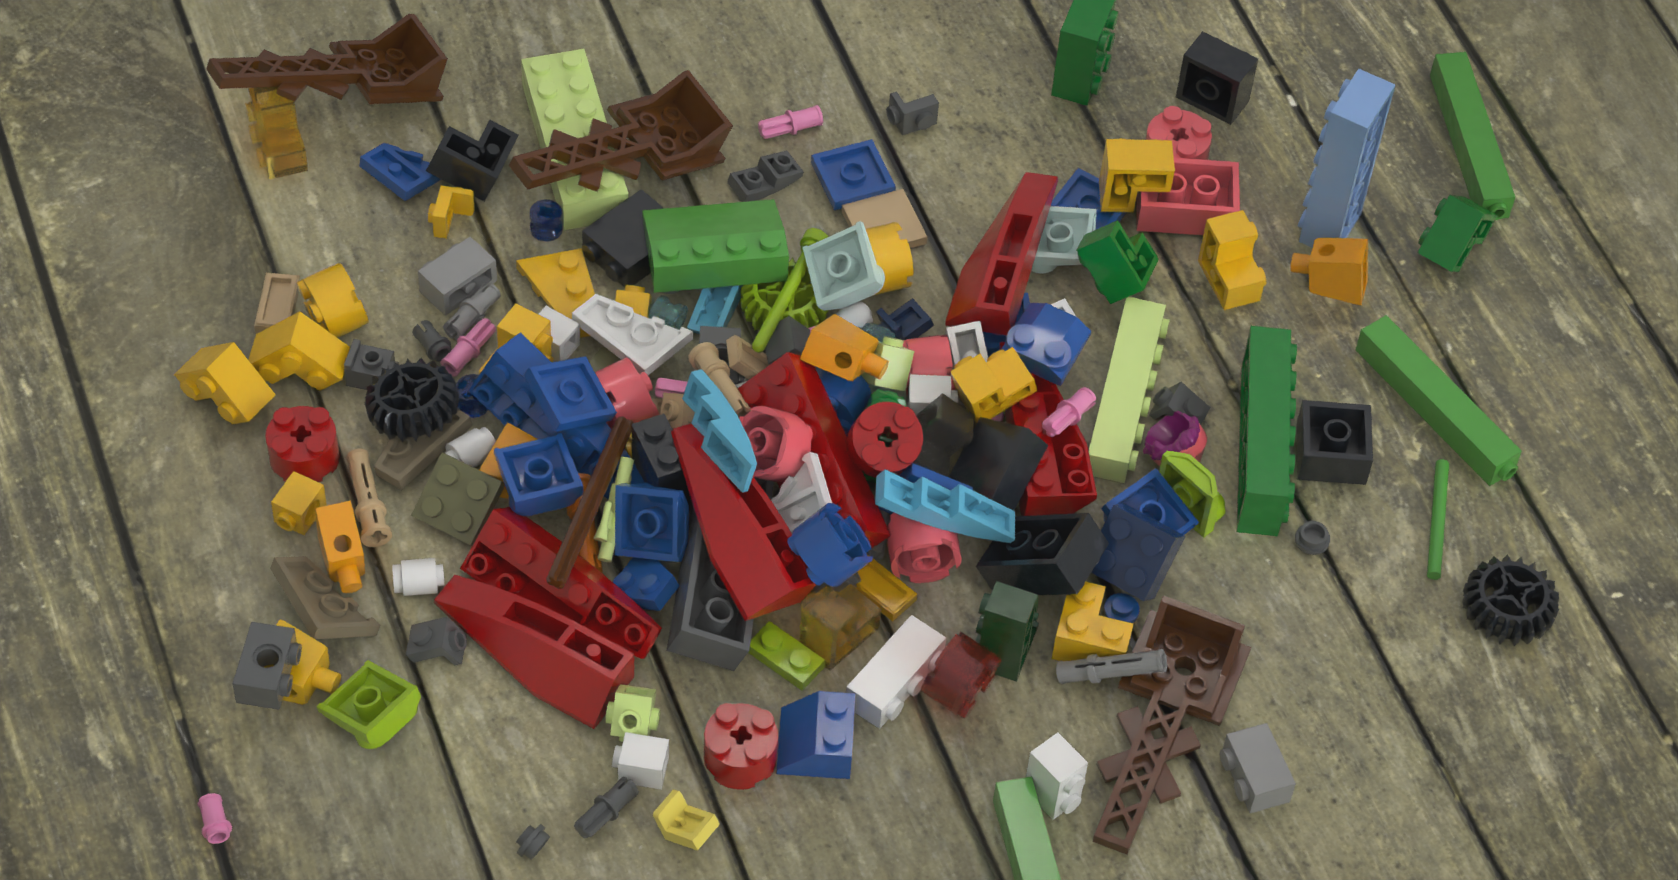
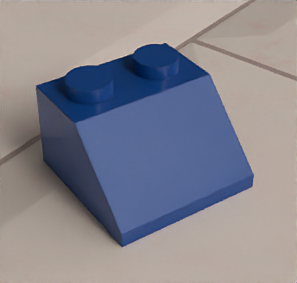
(817, 736)

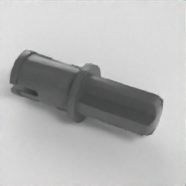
(606, 807)

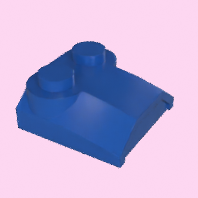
(1048, 341)
(539, 475)
(1157, 500)
(650, 522)

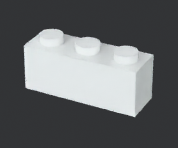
(896, 671)

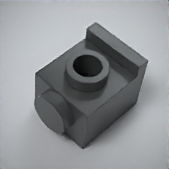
(364, 363)

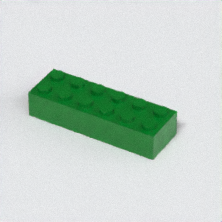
(1266, 431)

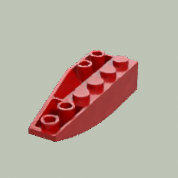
(1001, 264)
(1065, 473)
(741, 534)
(517, 558)
(540, 648)

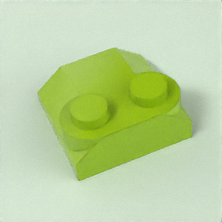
(1195, 488)
(372, 705)

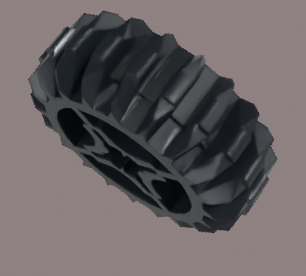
(411, 399)
(1515, 589)

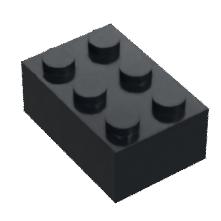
(1048, 554)

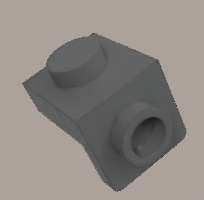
(914, 114)
(1178, 399)
(436, 639)

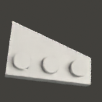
(630, 335)

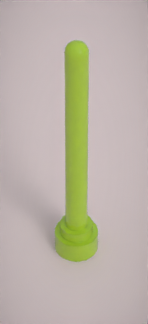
(773, 318)

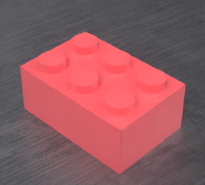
(1197, 193)

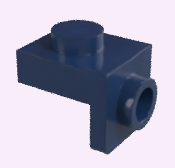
(906, 321)

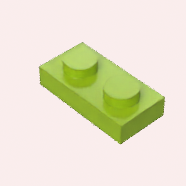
(786, 655)

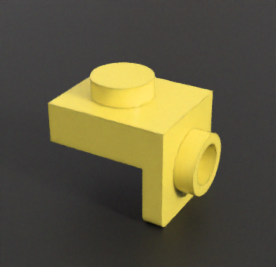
(683, 822)

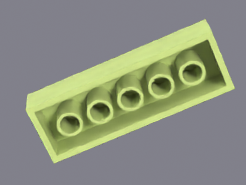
(566, 99)

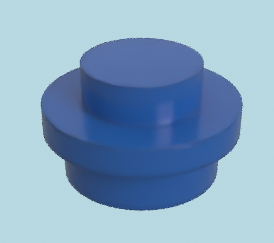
(1122, 608)

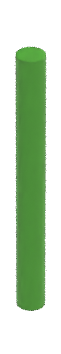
(1438, 519)

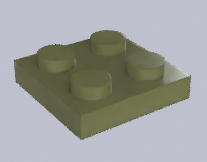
(458, 499)

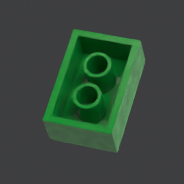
(1084, 49)

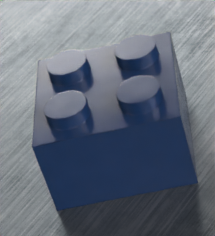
(1137, 551)

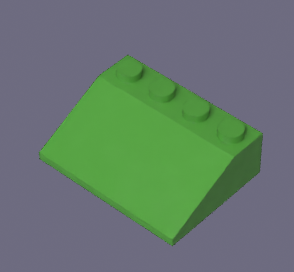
(716, 245)

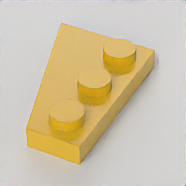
(559, 280)

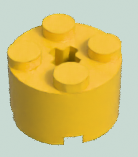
(892, 256)
(333, 300)

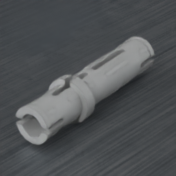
(1099, 668)

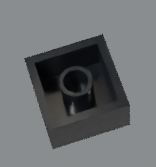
(1216, 77)
(1334, 442)

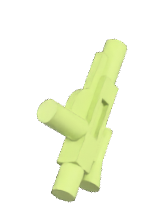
(606, 529)

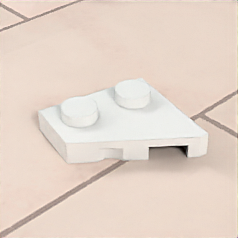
(803, 493)

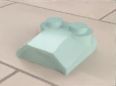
(1062, 237)
(843, 268)

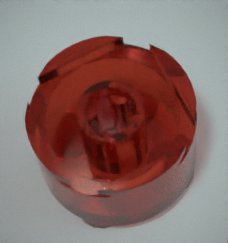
(961, 674)

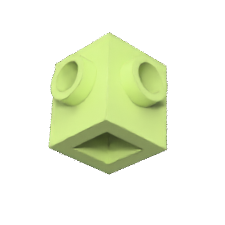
(635, 702)

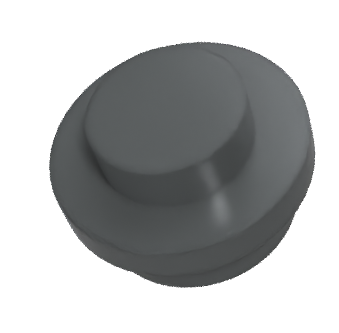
(1312, 538)
(532, 841)

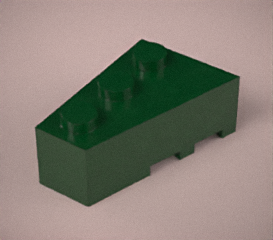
(1008, 626)

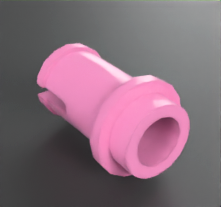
(216, 827)

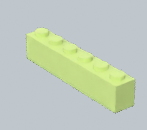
(1125, 389)

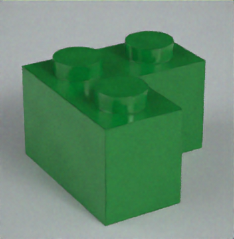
(1455, 231)
(1116, 261)

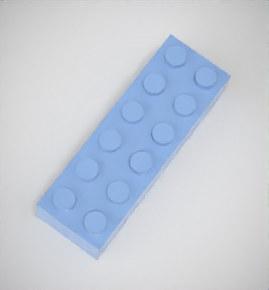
(1345, 157)

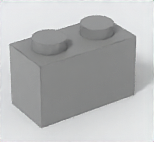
(456, 275)
(1257, 768)

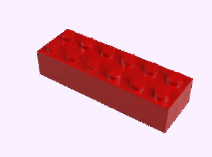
(797, 389)

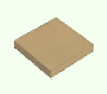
(884, 210)

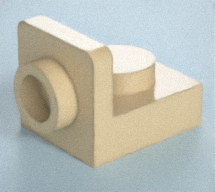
(676, 410)

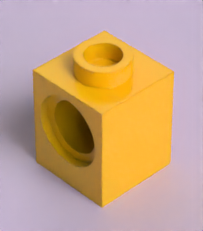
(296, 503)

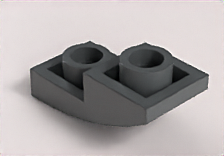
(770, 176)

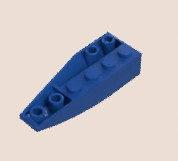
(510, 399)

